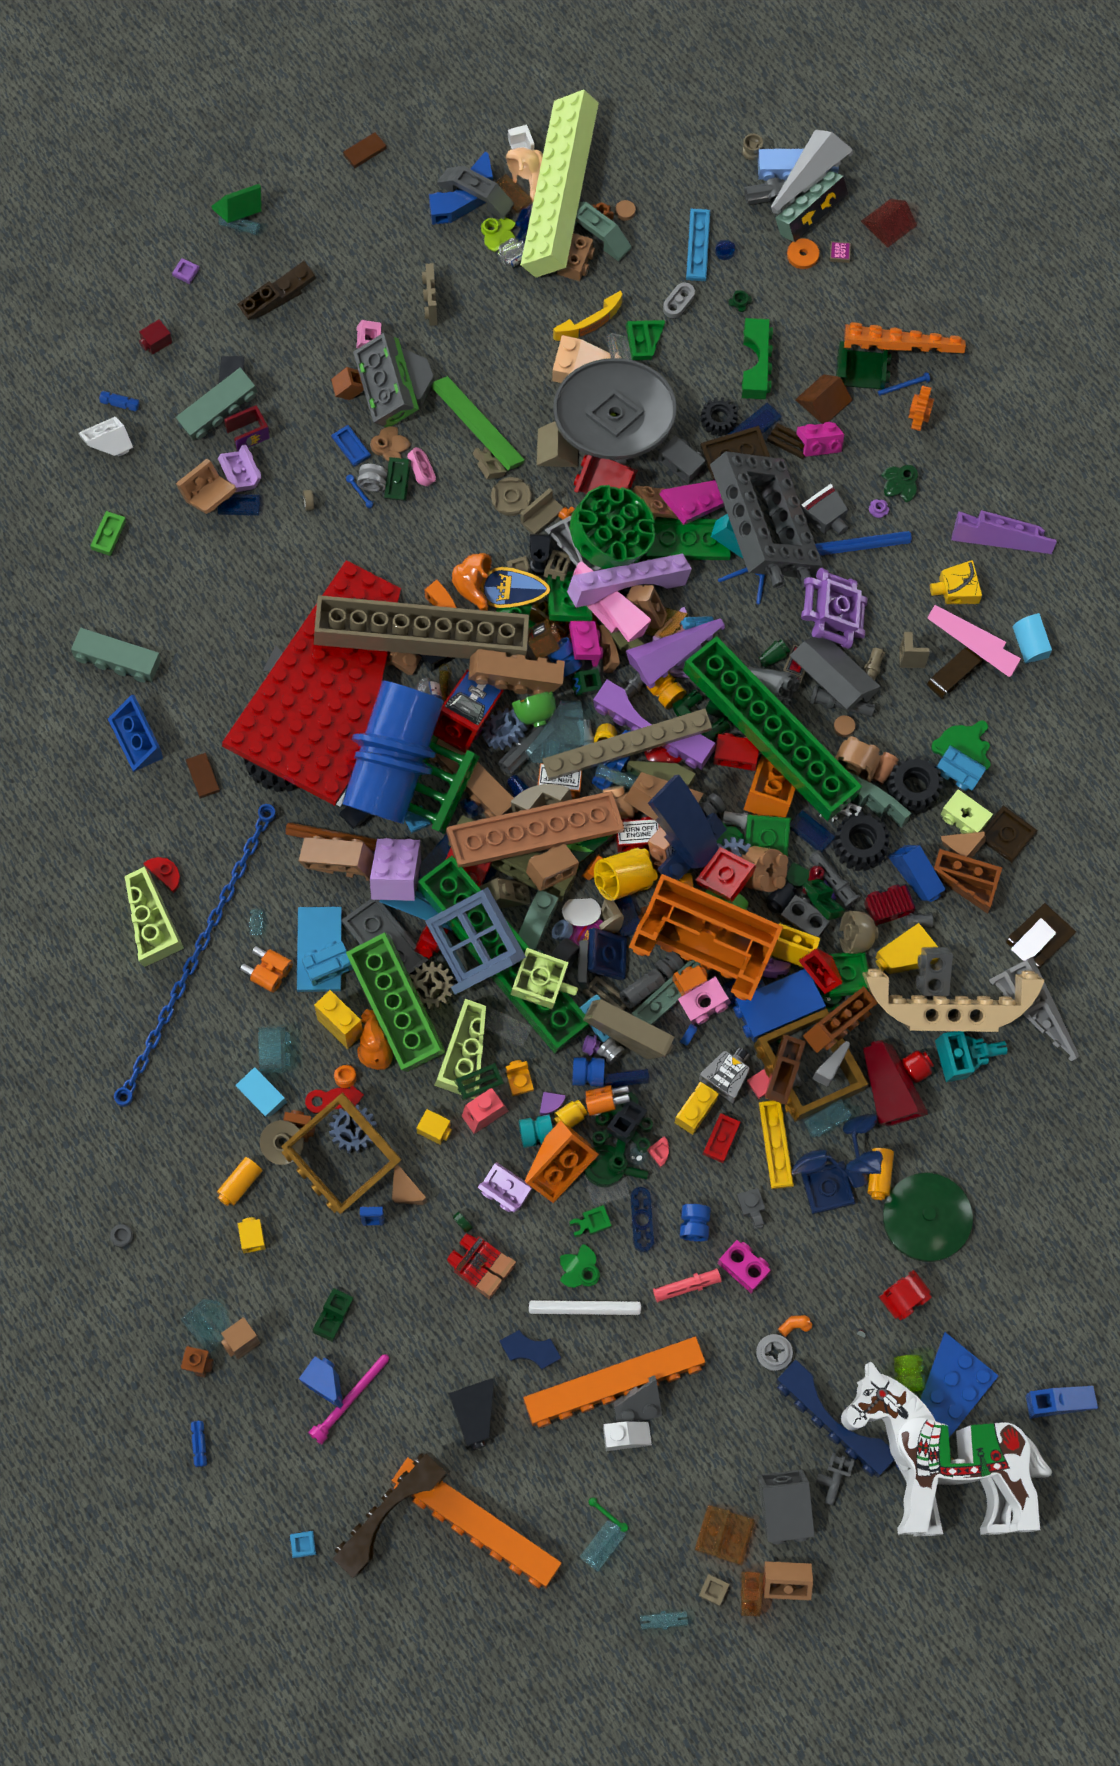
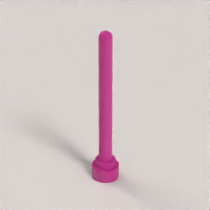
(321, 1430)

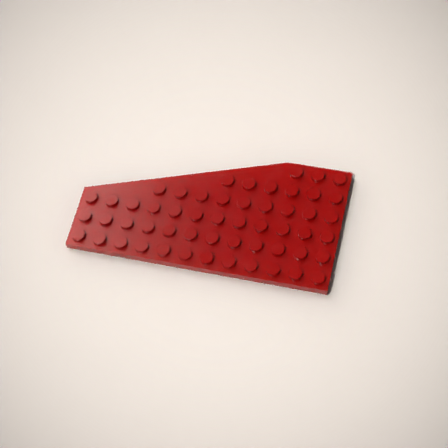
(315, 701)

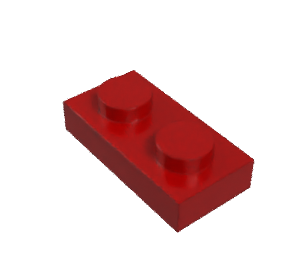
(721, 1138)

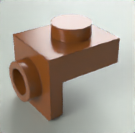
(300, 1120)
(197, 1361)

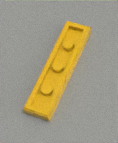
(776, 1144)

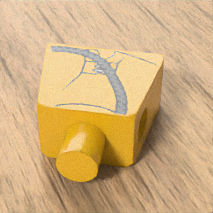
(958, 585)

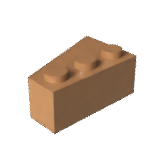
(645, 789)
(337, 856)

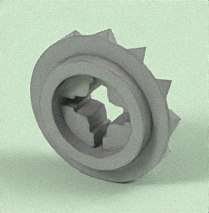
(780, 1343)

